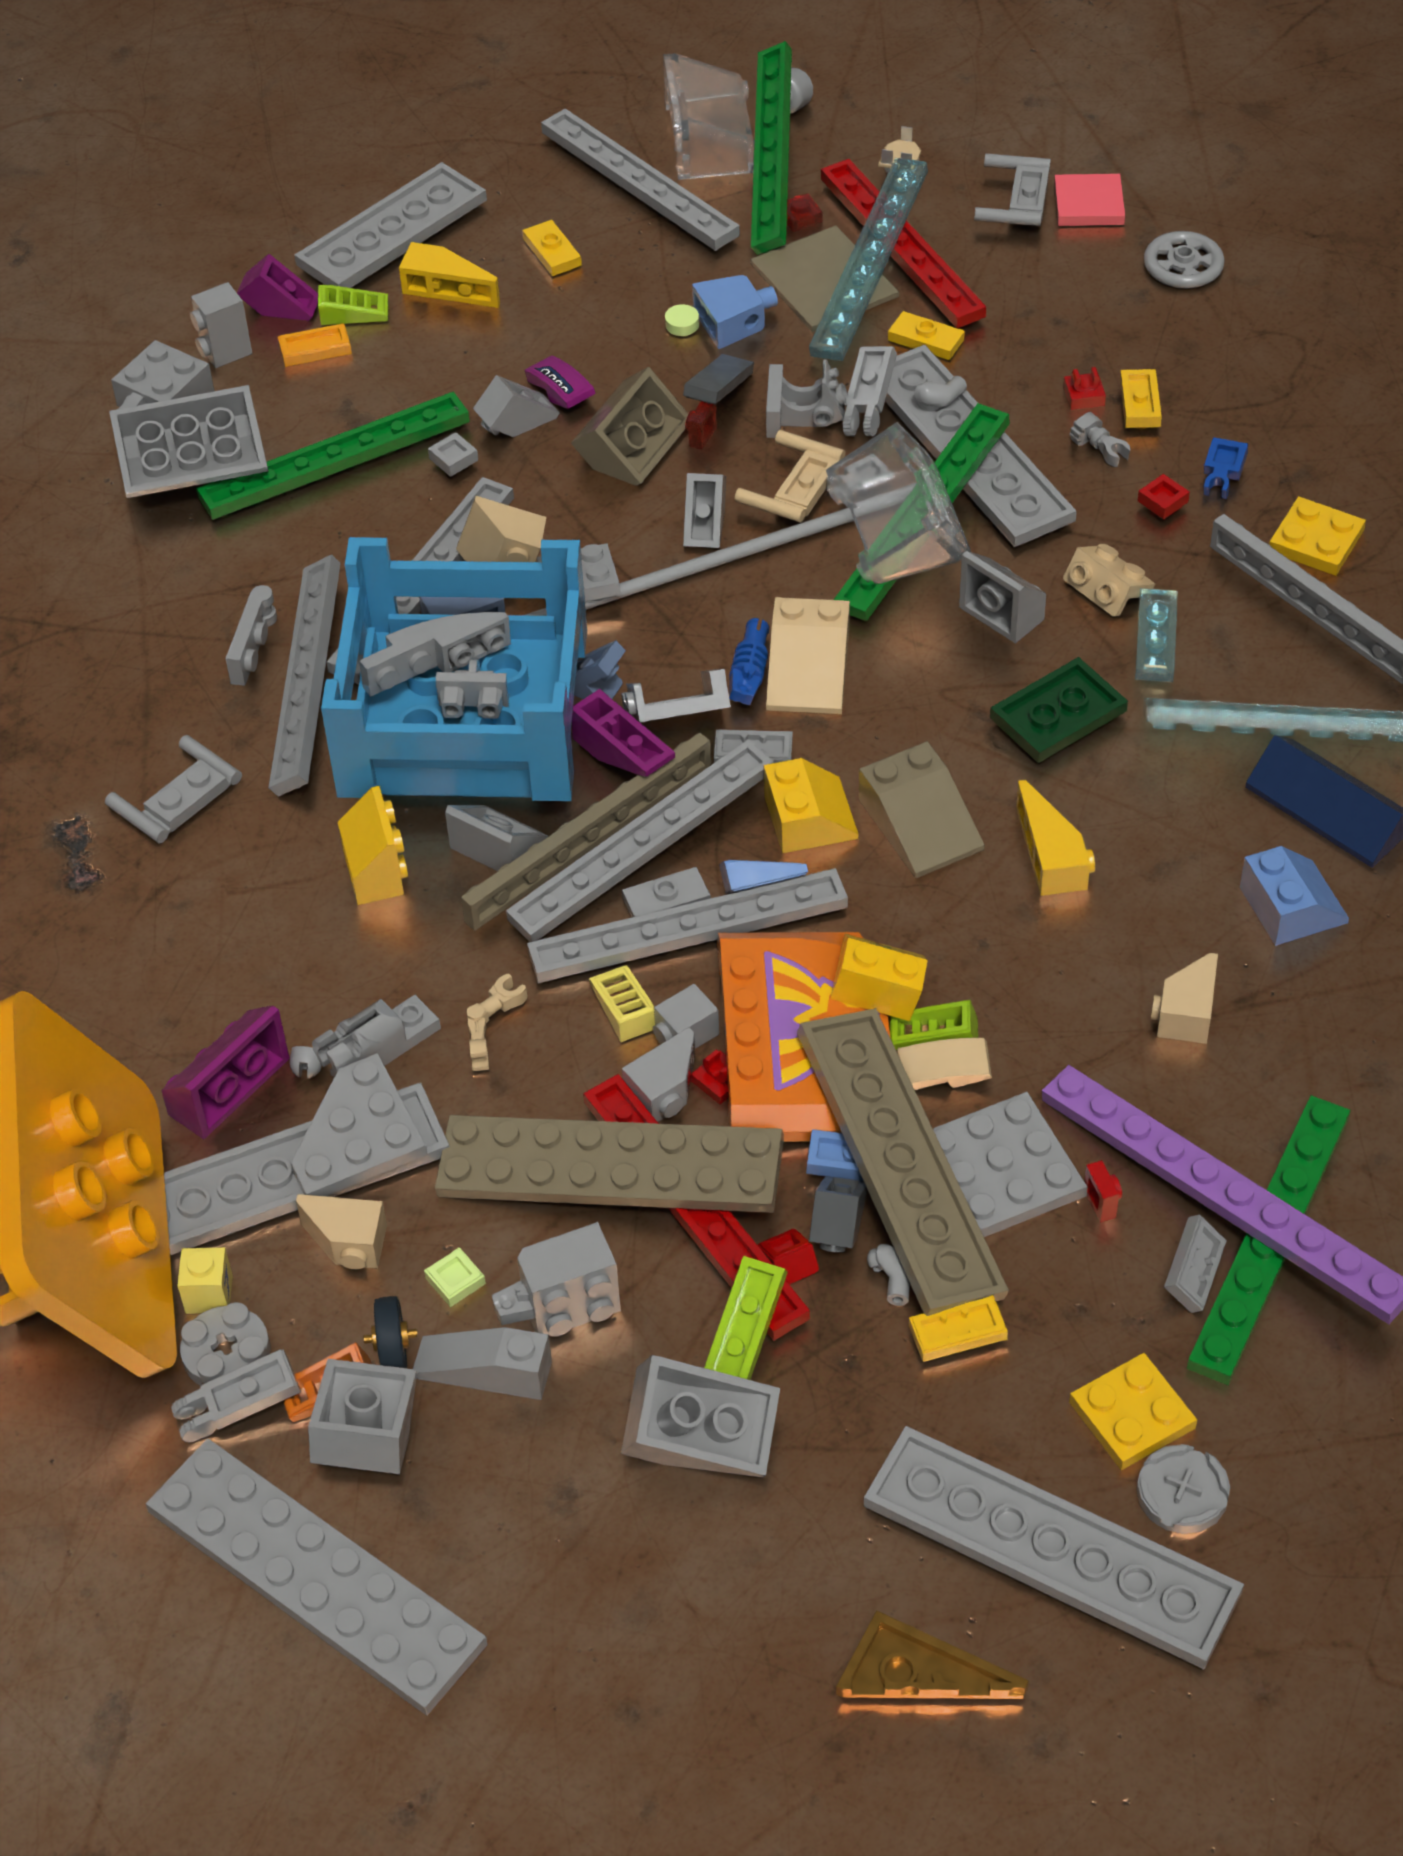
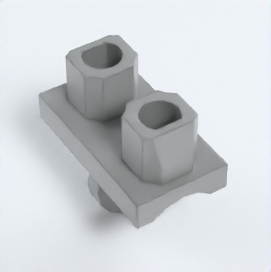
(472, 688)

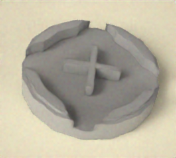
(1183, 1489)

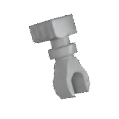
(1090, 429)

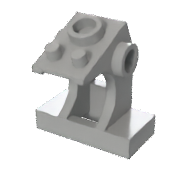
(803, 406)

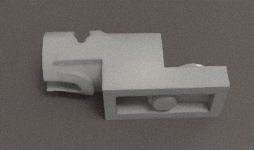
(376, 1031)

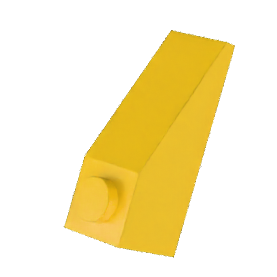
(443, 275)
(1053, 844)

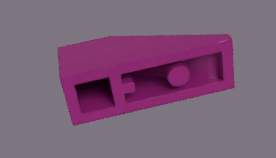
(617, 736)

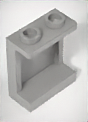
(714, 698)

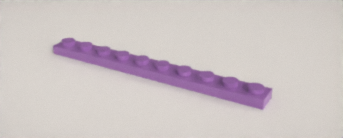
(1228, 1193)

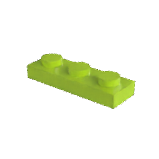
(746, 1318)

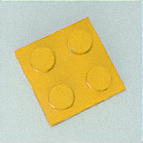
(1317, 535)
(1132, 1411)

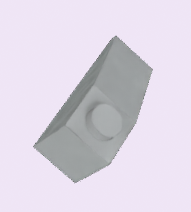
(487, 1360)

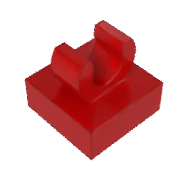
(1084, 390)
(712, 1076)

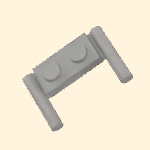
(1027, 193)
(181, 796)

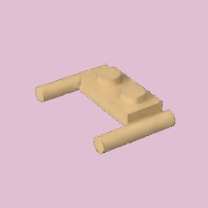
(803, 484)

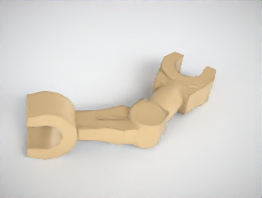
(479, 1015)

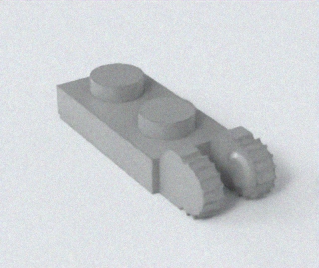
(868, 388)
(236, 1395)

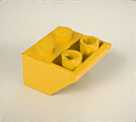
(372, 848)

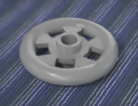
(1184, 259)

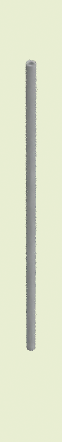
(722, 557)

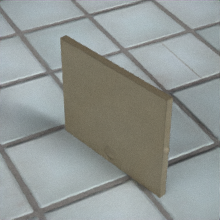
(809, 272)

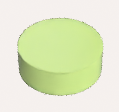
(682, 320)

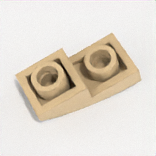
(949, 1060)

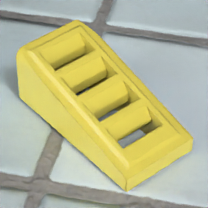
(633, 1023)

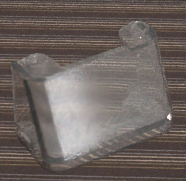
(707, 118)
(897, 507)

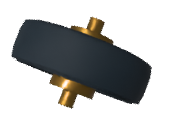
(390, 1333)

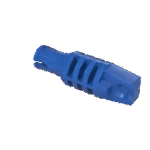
(749, 663)

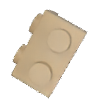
(1105, 577)

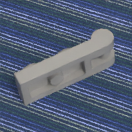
(250, 634)

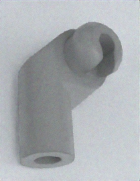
(886, 1259)

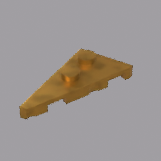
(909, 1663)

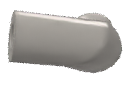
(940, 394)

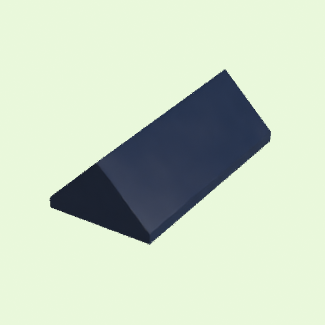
(1327, 800)

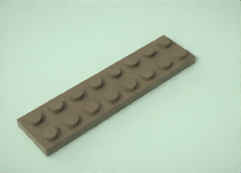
(901, 1161)
(611, 1163)

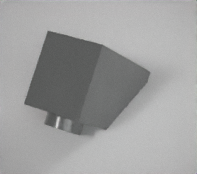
(837, 1213)

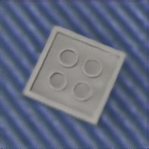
(1009, 1164)

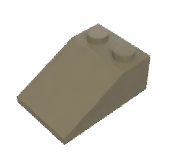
(919, 809)

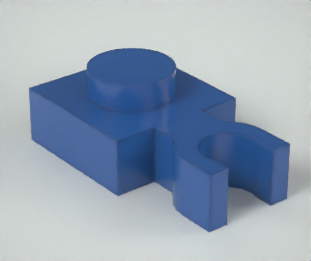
(1224, 462)

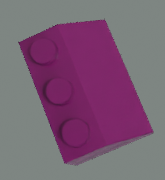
(227, 1071)

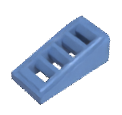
(746, 874)

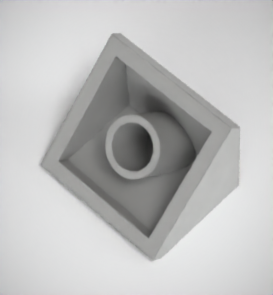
(488, 835)

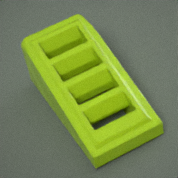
(345, 305)
(956, 1016)

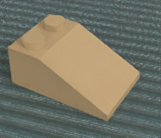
(808, 655)

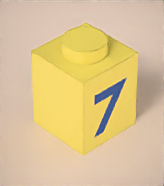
(204, 1279)

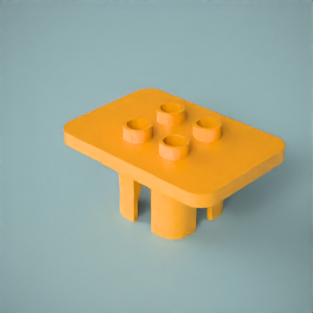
(82, 1191)

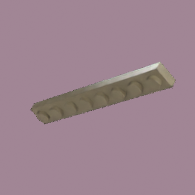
(583, 833)

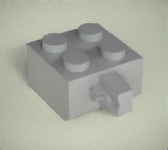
(161, 375)
(562, 1283)

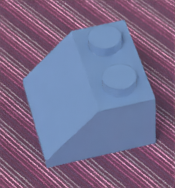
(1289, 895)

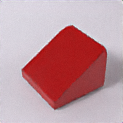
(791, 1252)

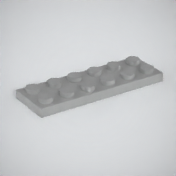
(390, 226)

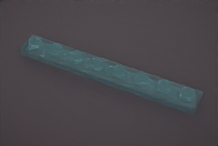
(868, 259)

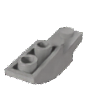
(437, 642)

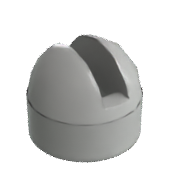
(304, 1059)

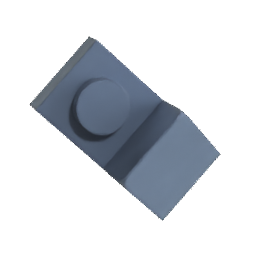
(599, 671)

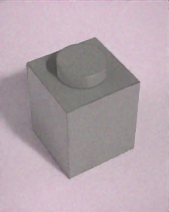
(687, 1010)

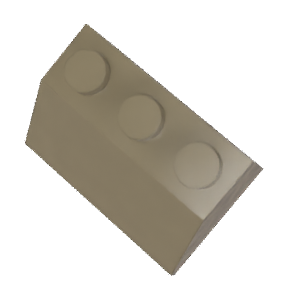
(632, 429)

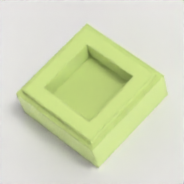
(454, 1277)

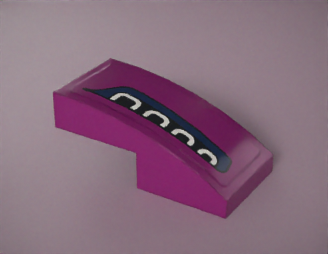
(562, 382)

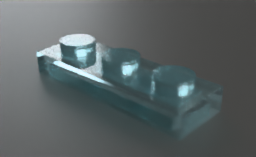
(1156, 635)

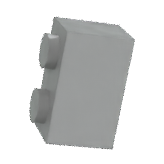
(220, 325)

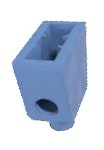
(731, 308)

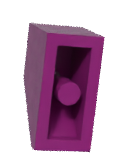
(277, 291)

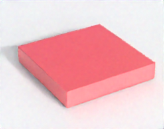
(1089, 199)

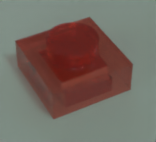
(803, 212)
(701, 424)

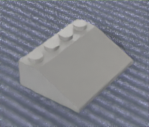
(188, 441)

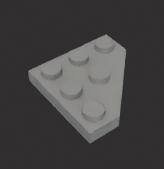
(356, 1131)

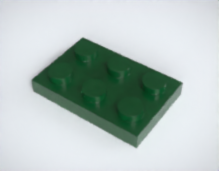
(1058, 709)

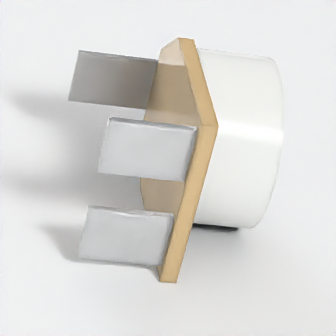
(900, 149)

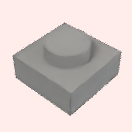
(453, 454)

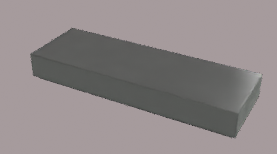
(718, 379)

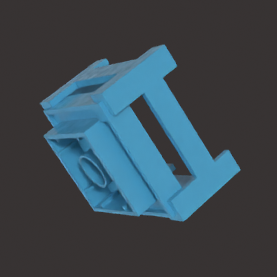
(401, 733)

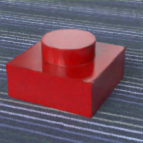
(1163, 496)
(1102, 1191)

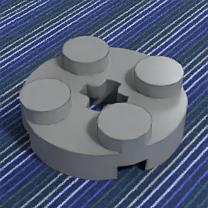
(221, 1325)

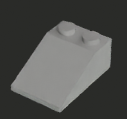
(700, 1418)

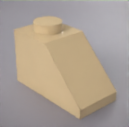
(1187, 1002)
(345, 1228)

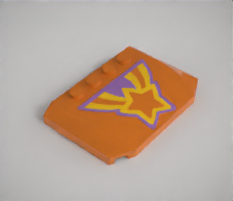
(767, 991)

